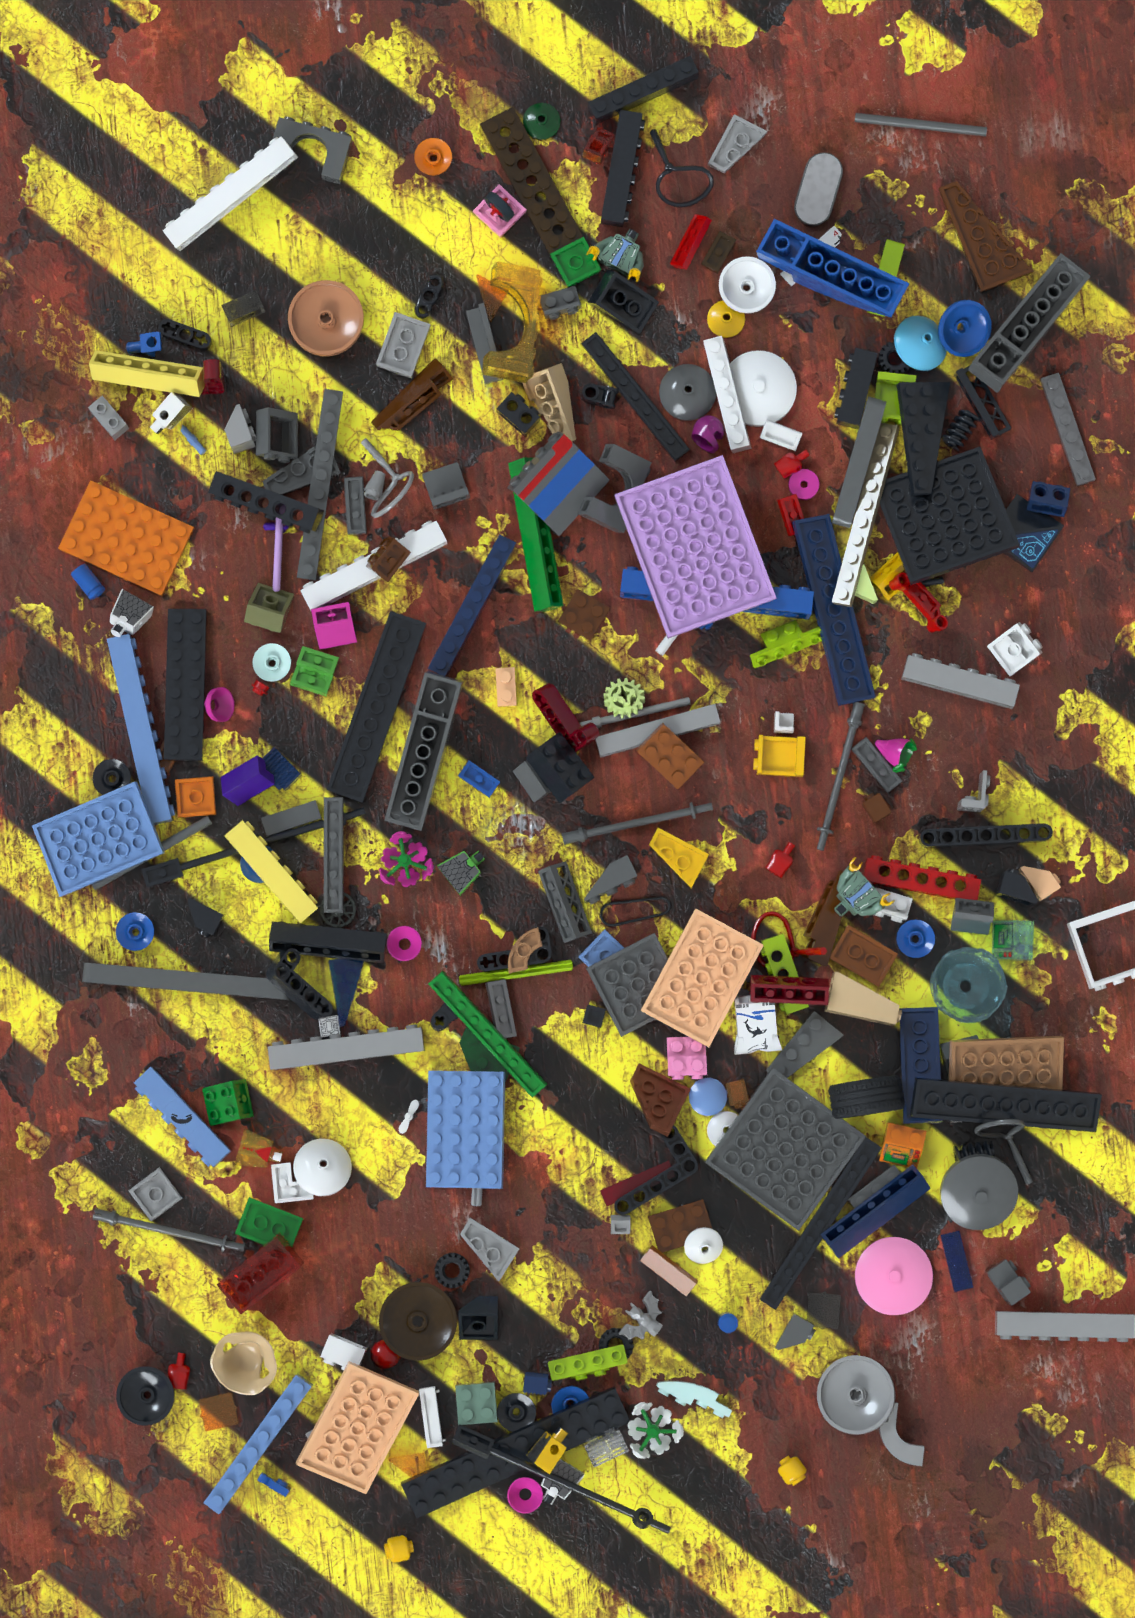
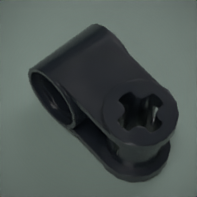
(601, 395)
(445, 1013)

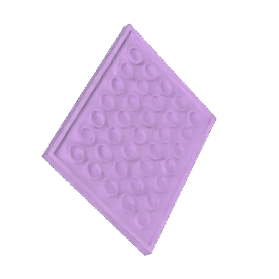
(695, 546)

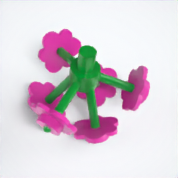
(395, 858)

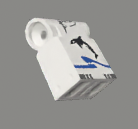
(755, 1026)

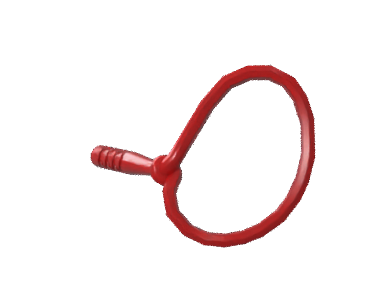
(795, 952)

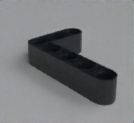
(661, 1177)

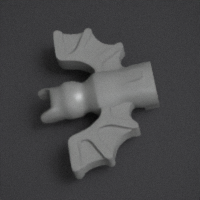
(646, 1321)

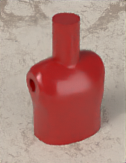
(790, 463)
(780, 861)
(179, 1373)

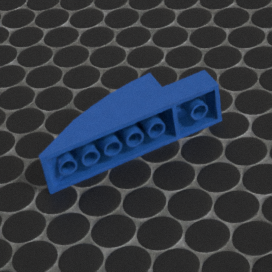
(830, 270)

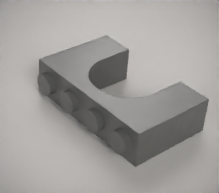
(337, 144)
(632, 469)

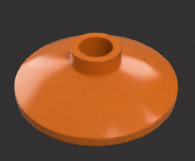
(429, 148)

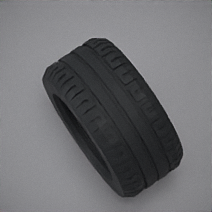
(866, 1097)

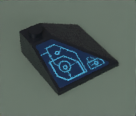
(1034, 533)

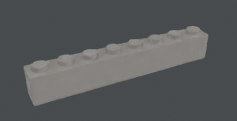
(345, 1048)
(1064, 1325)

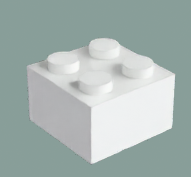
(341, 1351)

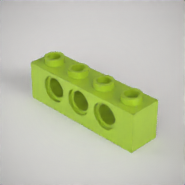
(779, 943)

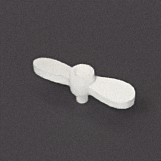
(408, 1116)

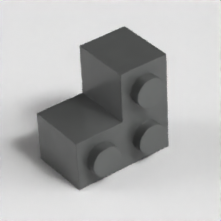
(1007, 1282)

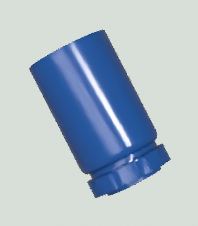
(88, 581)
(727, 1322)

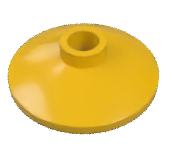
(723, 327)

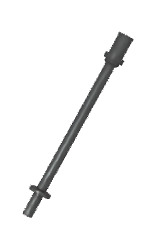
(853, 722)
(583, 834)
(114, 1218)

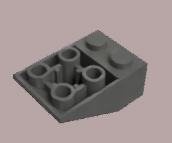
(615, 875)

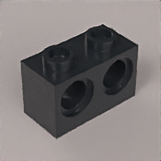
(514, 417)

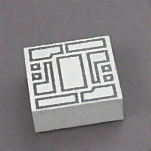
(329, 1026)

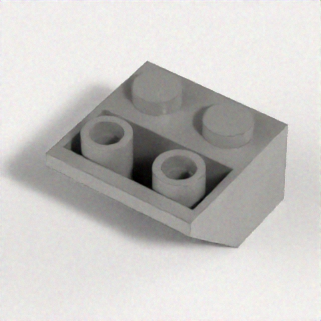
(237, 431)

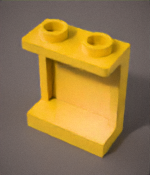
(779, 756)

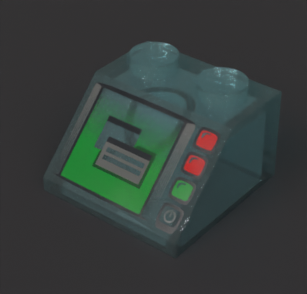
(1013, 940)

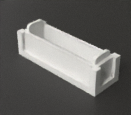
(431, 1417)

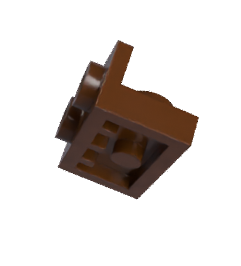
(387, 558)

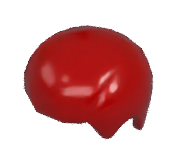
(383, 1356)

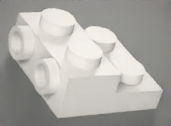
(1015, 648)

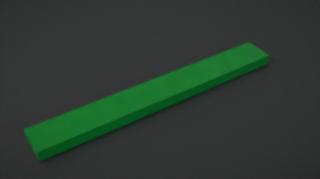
(487, 1033)

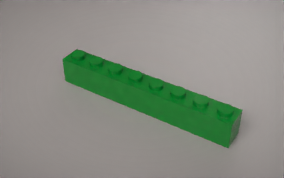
(537, 551)

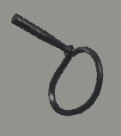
(669, 168)

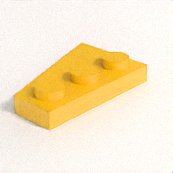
(679, 855)

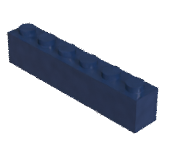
(875, 1211)

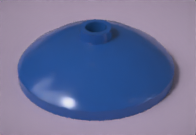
(973, 332)

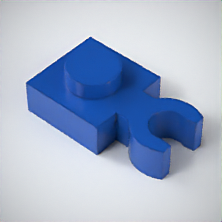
(277, 1485)

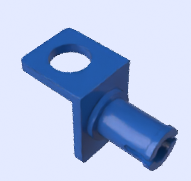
(146, 344)

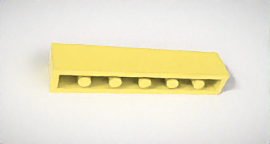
(147, 373)
(271, 871)

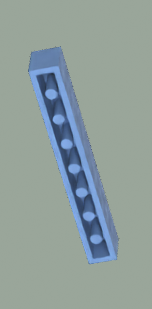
(258, 1443)

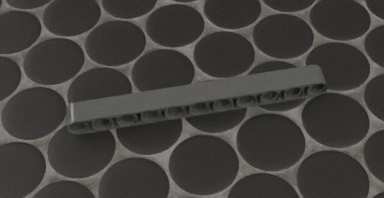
(181, 981)

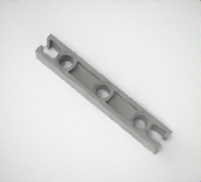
(679, 724)

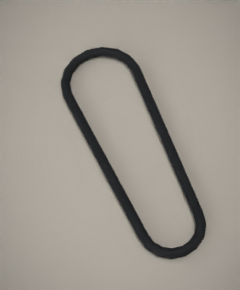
(638, 919)

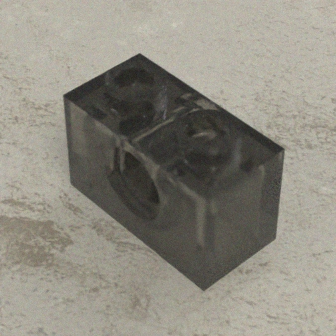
(243, 308)

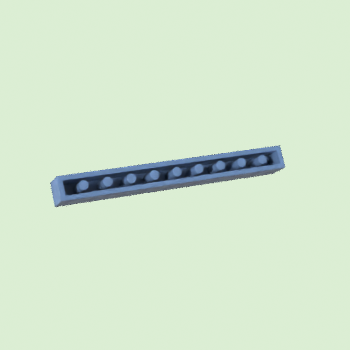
(139, 728)

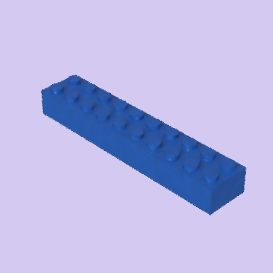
(788, 601)

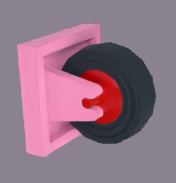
(499, 211)

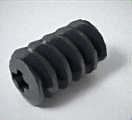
(959, 429)
(986, 1149)

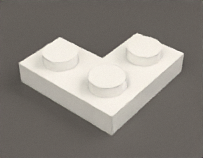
(284, 1188)

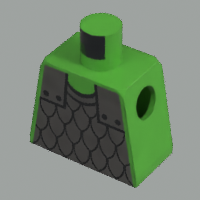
(461, 870)

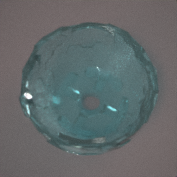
(986, 983)

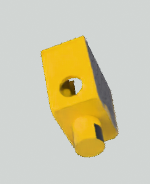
(546, 1456)

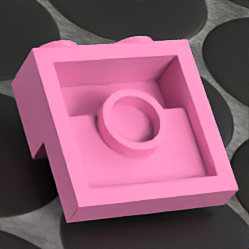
(686, 1058)

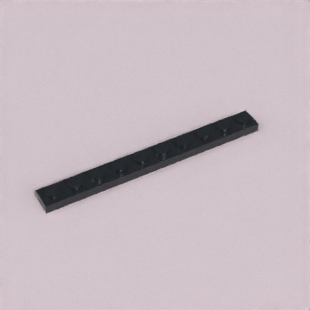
(820, 1222)

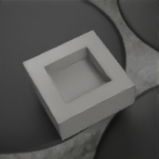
(620, 1224)

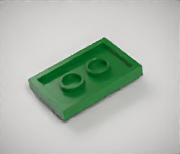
(263, 1222)

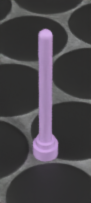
(278, 551)

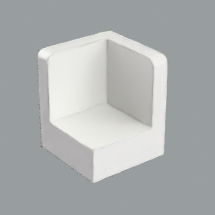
(783, 722)

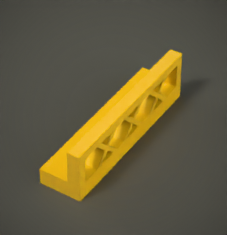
(885, 574)

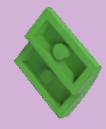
(314, 671)

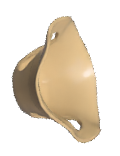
(241, 1365)

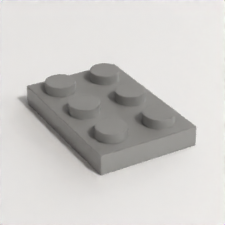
(403, 345)

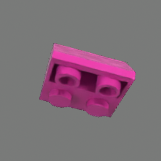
(334, 625)

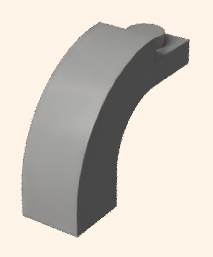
(902, 1450)

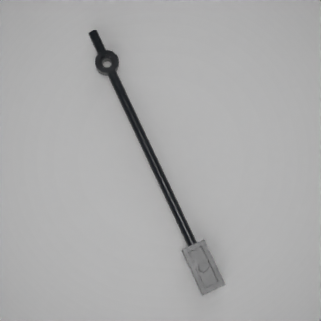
(174, 869)
(483, 1446)

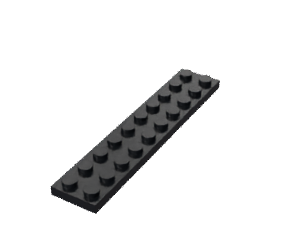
(376, 706)
(995, 1102)

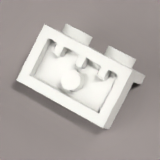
(899, 909)

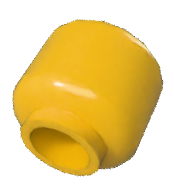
(792, 1470)
(398, 1549)

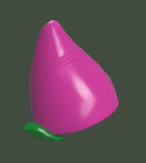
(897, 751)

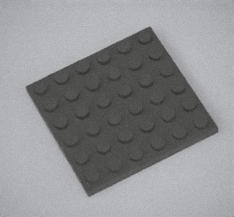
(785, 1149)

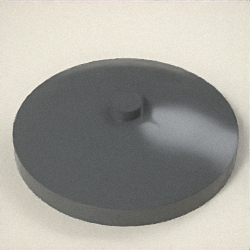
(979, 1192)

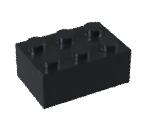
(559, 767)

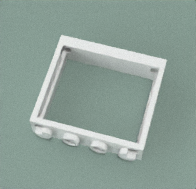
(1072, 926)

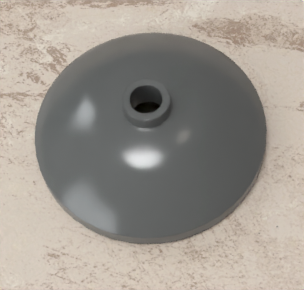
(687, 405)

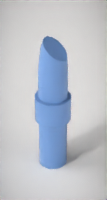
(193, 440)

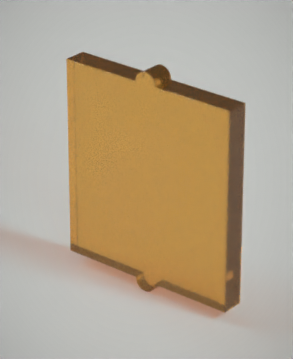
(218, 1411)

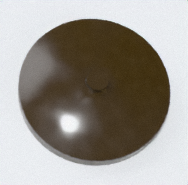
(417, 1321)

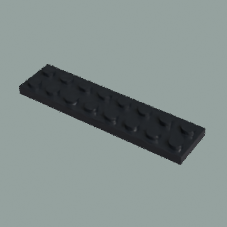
(185, 684)

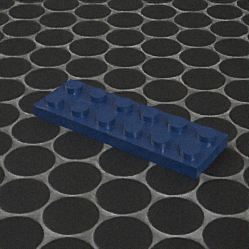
(918, 1053)

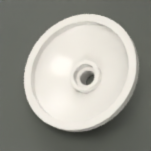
(748, 272)
(319, 1179)

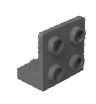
(445, 486)
(972, 916)

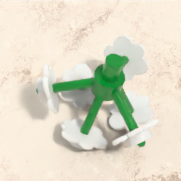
(658, 1441)

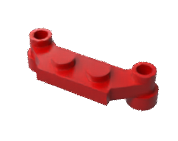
(922, 600)

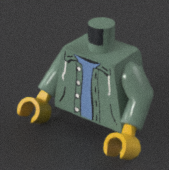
(620, 254)
(858, 894)

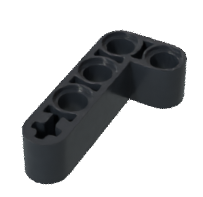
(533, 960)
(317, 1005)

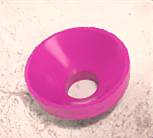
(223, 704)
(398, 934)
(519, 1504)

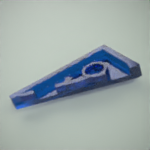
(344, 982)

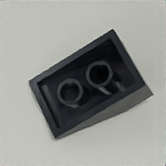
(623, 301)

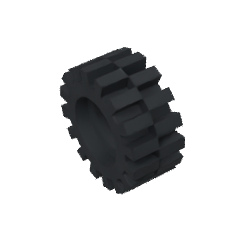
(885, 364)
(440, 1270)
(614, 1333)

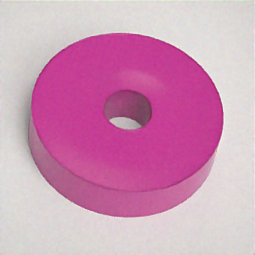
(804, 476)

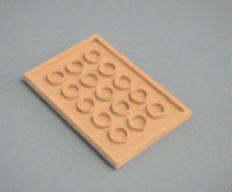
(702, 977)
(357, 1427)

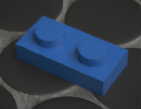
(479, 779)

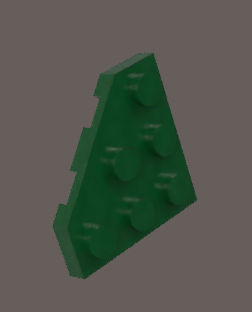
(478, 1056)

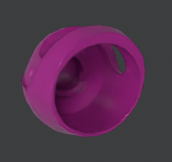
(708, 429)

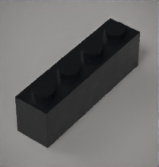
(856, 388)

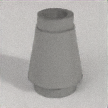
(375, 486)

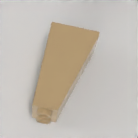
(860, 1002)

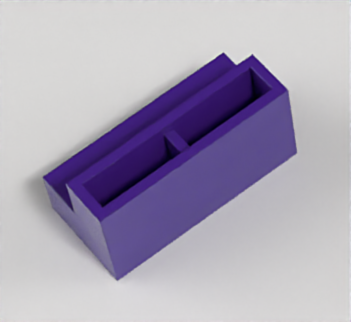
(246, 781)

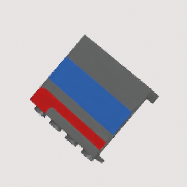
(558, 482)

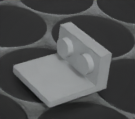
(970, 803)

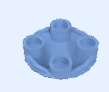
(707, 1096)

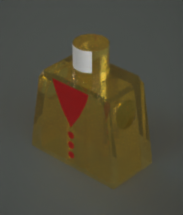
(256, 1151)

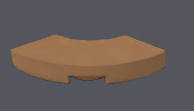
(523, 949)

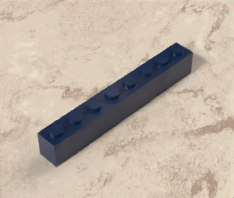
(472, 606)

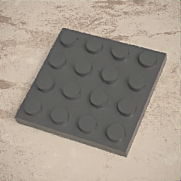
(627, 980)

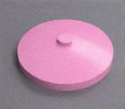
(893, 1276)

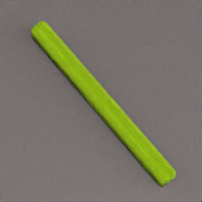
(533, 970)

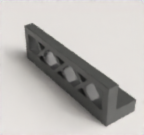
(481, 336)
(561, 902)

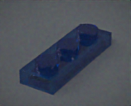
(956, 1261)

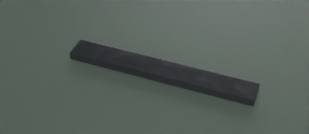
(635, 397)

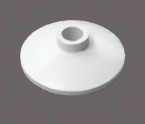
(717, 1123)
(700, 1238)

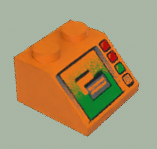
(902, 1145)

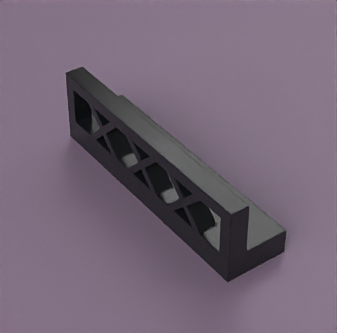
(977, 405)

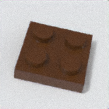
(584, 615)

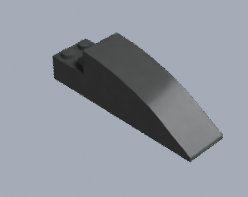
(1028, 323)
(424, 750)

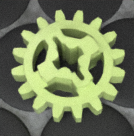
(617, 704)

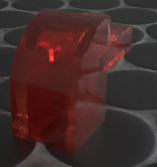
(598, 145)

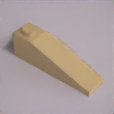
(551, 395)

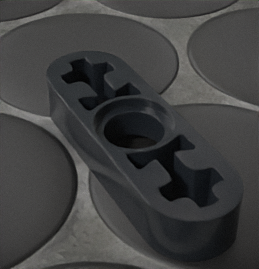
(170, 334)

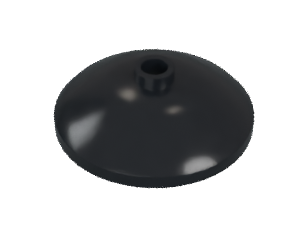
(132, 1399)

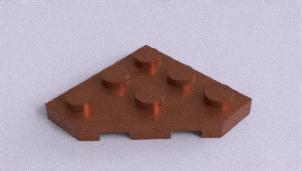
(658, 1097)

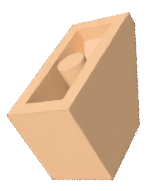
(1041, 881)

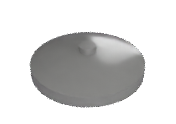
(856, 1395)

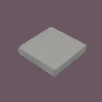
(155, 1194)

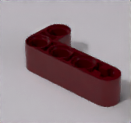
(213, 377)
(562, 719)

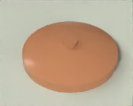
(325, 318)

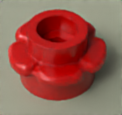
(260, 688)

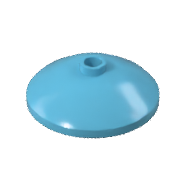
(913, 346)

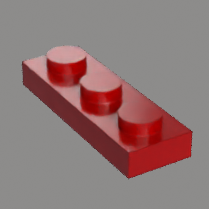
(690, 242)

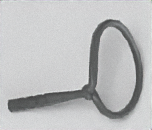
(1009, 1137)

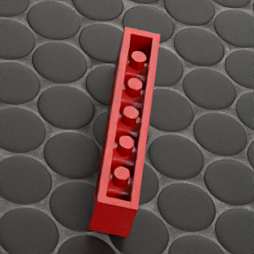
(872, 874)

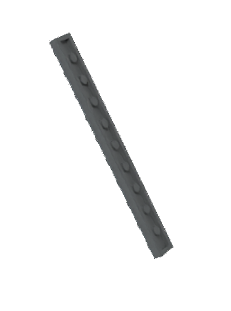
(320, 480)

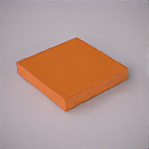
(195, 797)

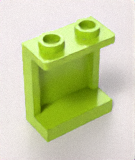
(887, 391)

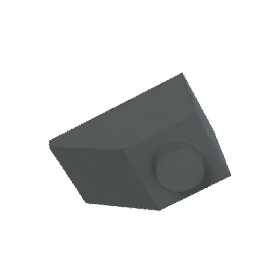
(795, 1332)

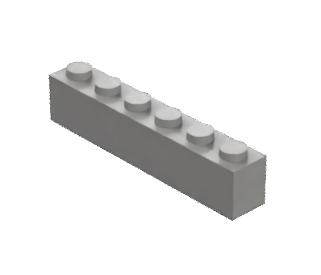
(960, 681)

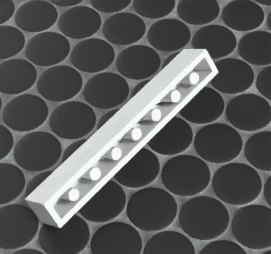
(230, 193)
(355, 576)

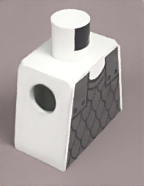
(175, 407)
(129, 614)
(565, 1471)

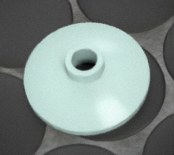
(265, 655)

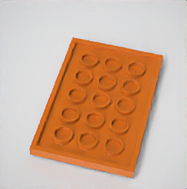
(126, 538)

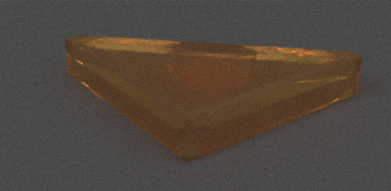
(491, 296)
(410, 1464)

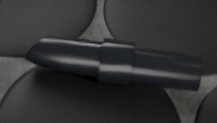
(933, 581)

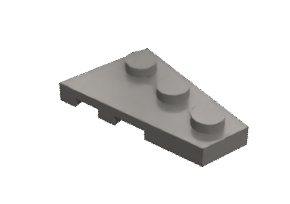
(735, 143)
(489, 1247)

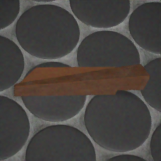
(414, 397)
(824, 923)

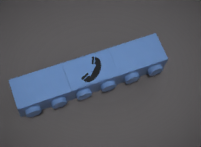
(182, 1116)

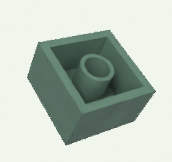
(476, 1403)

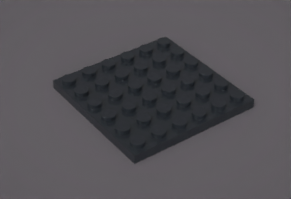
(953, 524)

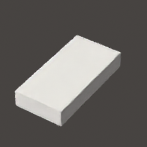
(781, 435)

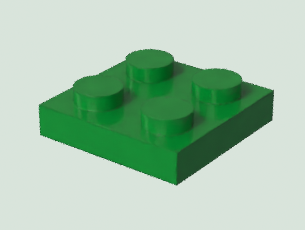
(574, 263)

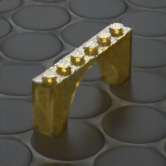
(523, 286)

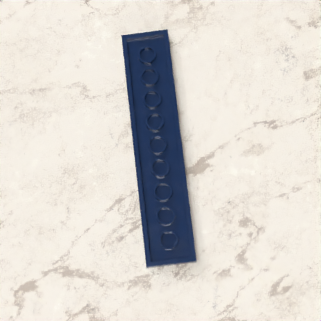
(837, 622)

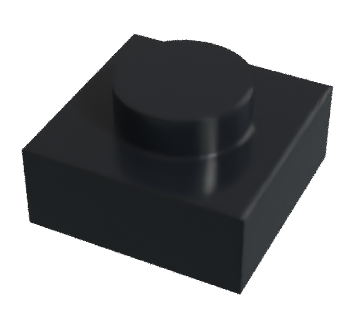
(594, 1016)

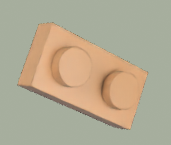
(506, 687)

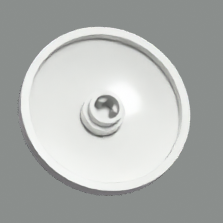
(763, 387)

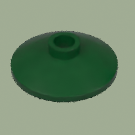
(545, 129)

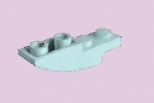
(686, 1392)

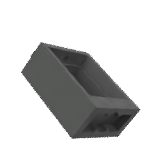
(289, 434)

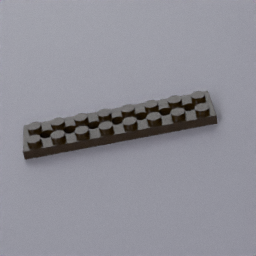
(536, 169)

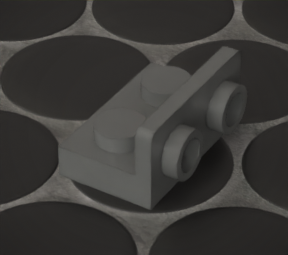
(560, 302)

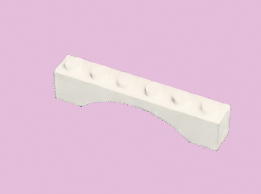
(726, 394)

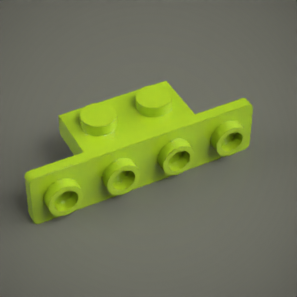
(784, 641)
(588, 1363)

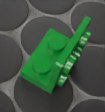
(227, 1102)

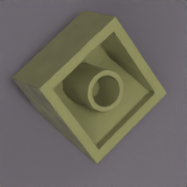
(268, 608)

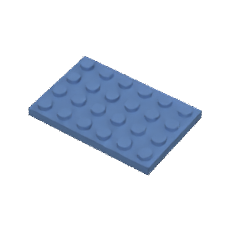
(98, 839)
(465, 1129)

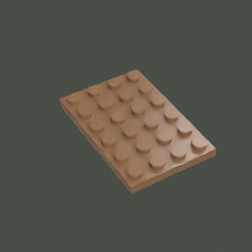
(1009, 1061)

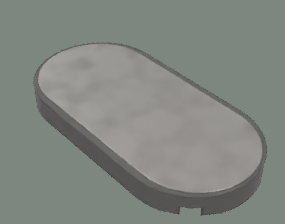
(818, 189)

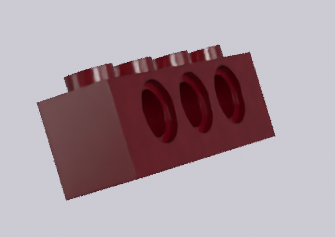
(789, 990)

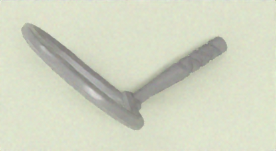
(395, 477)

